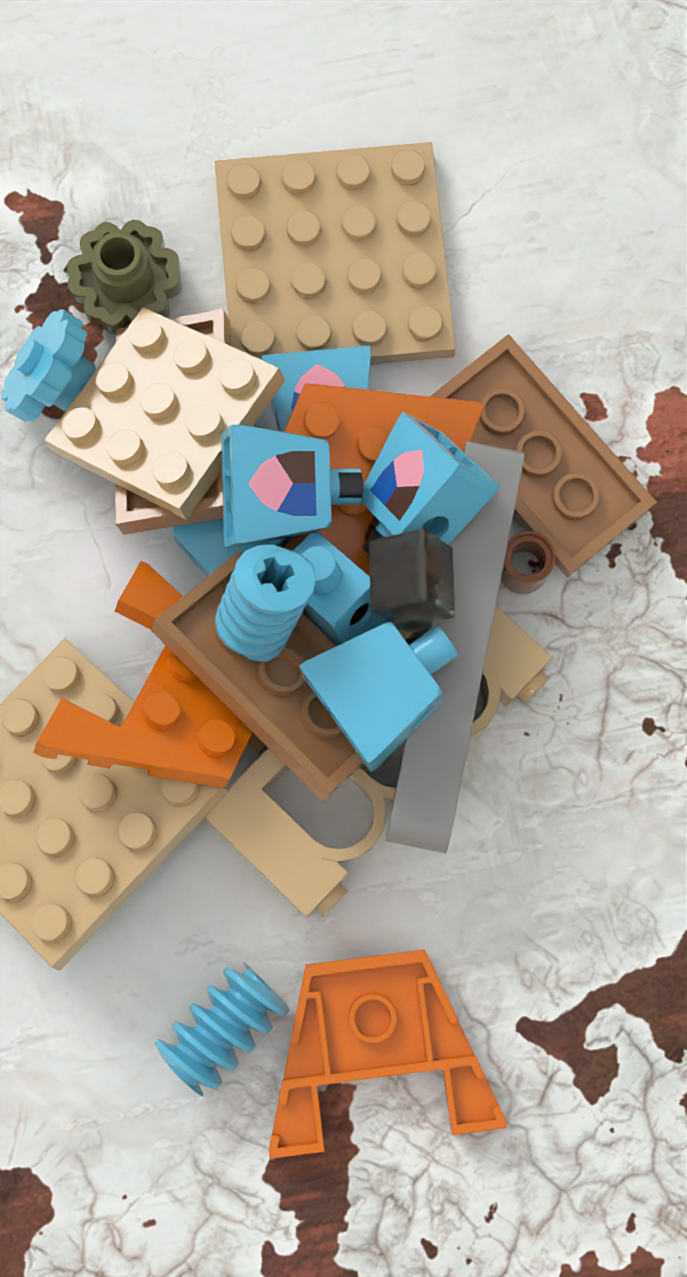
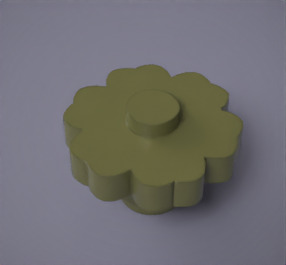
(123, 274)

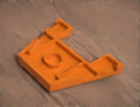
(356, 430)
(173, 726)
(375, 1022)

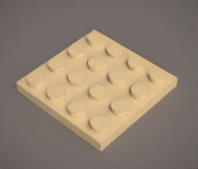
(336, 253)
(74, 831)

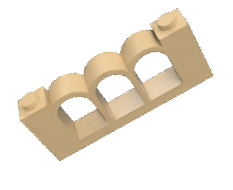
(295, 861)

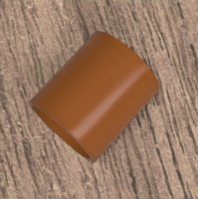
(538, 546)

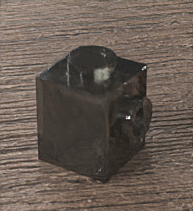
(412, 580)

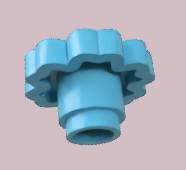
(48, 368)

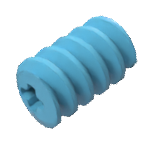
(264, 601)
(221, 1028)

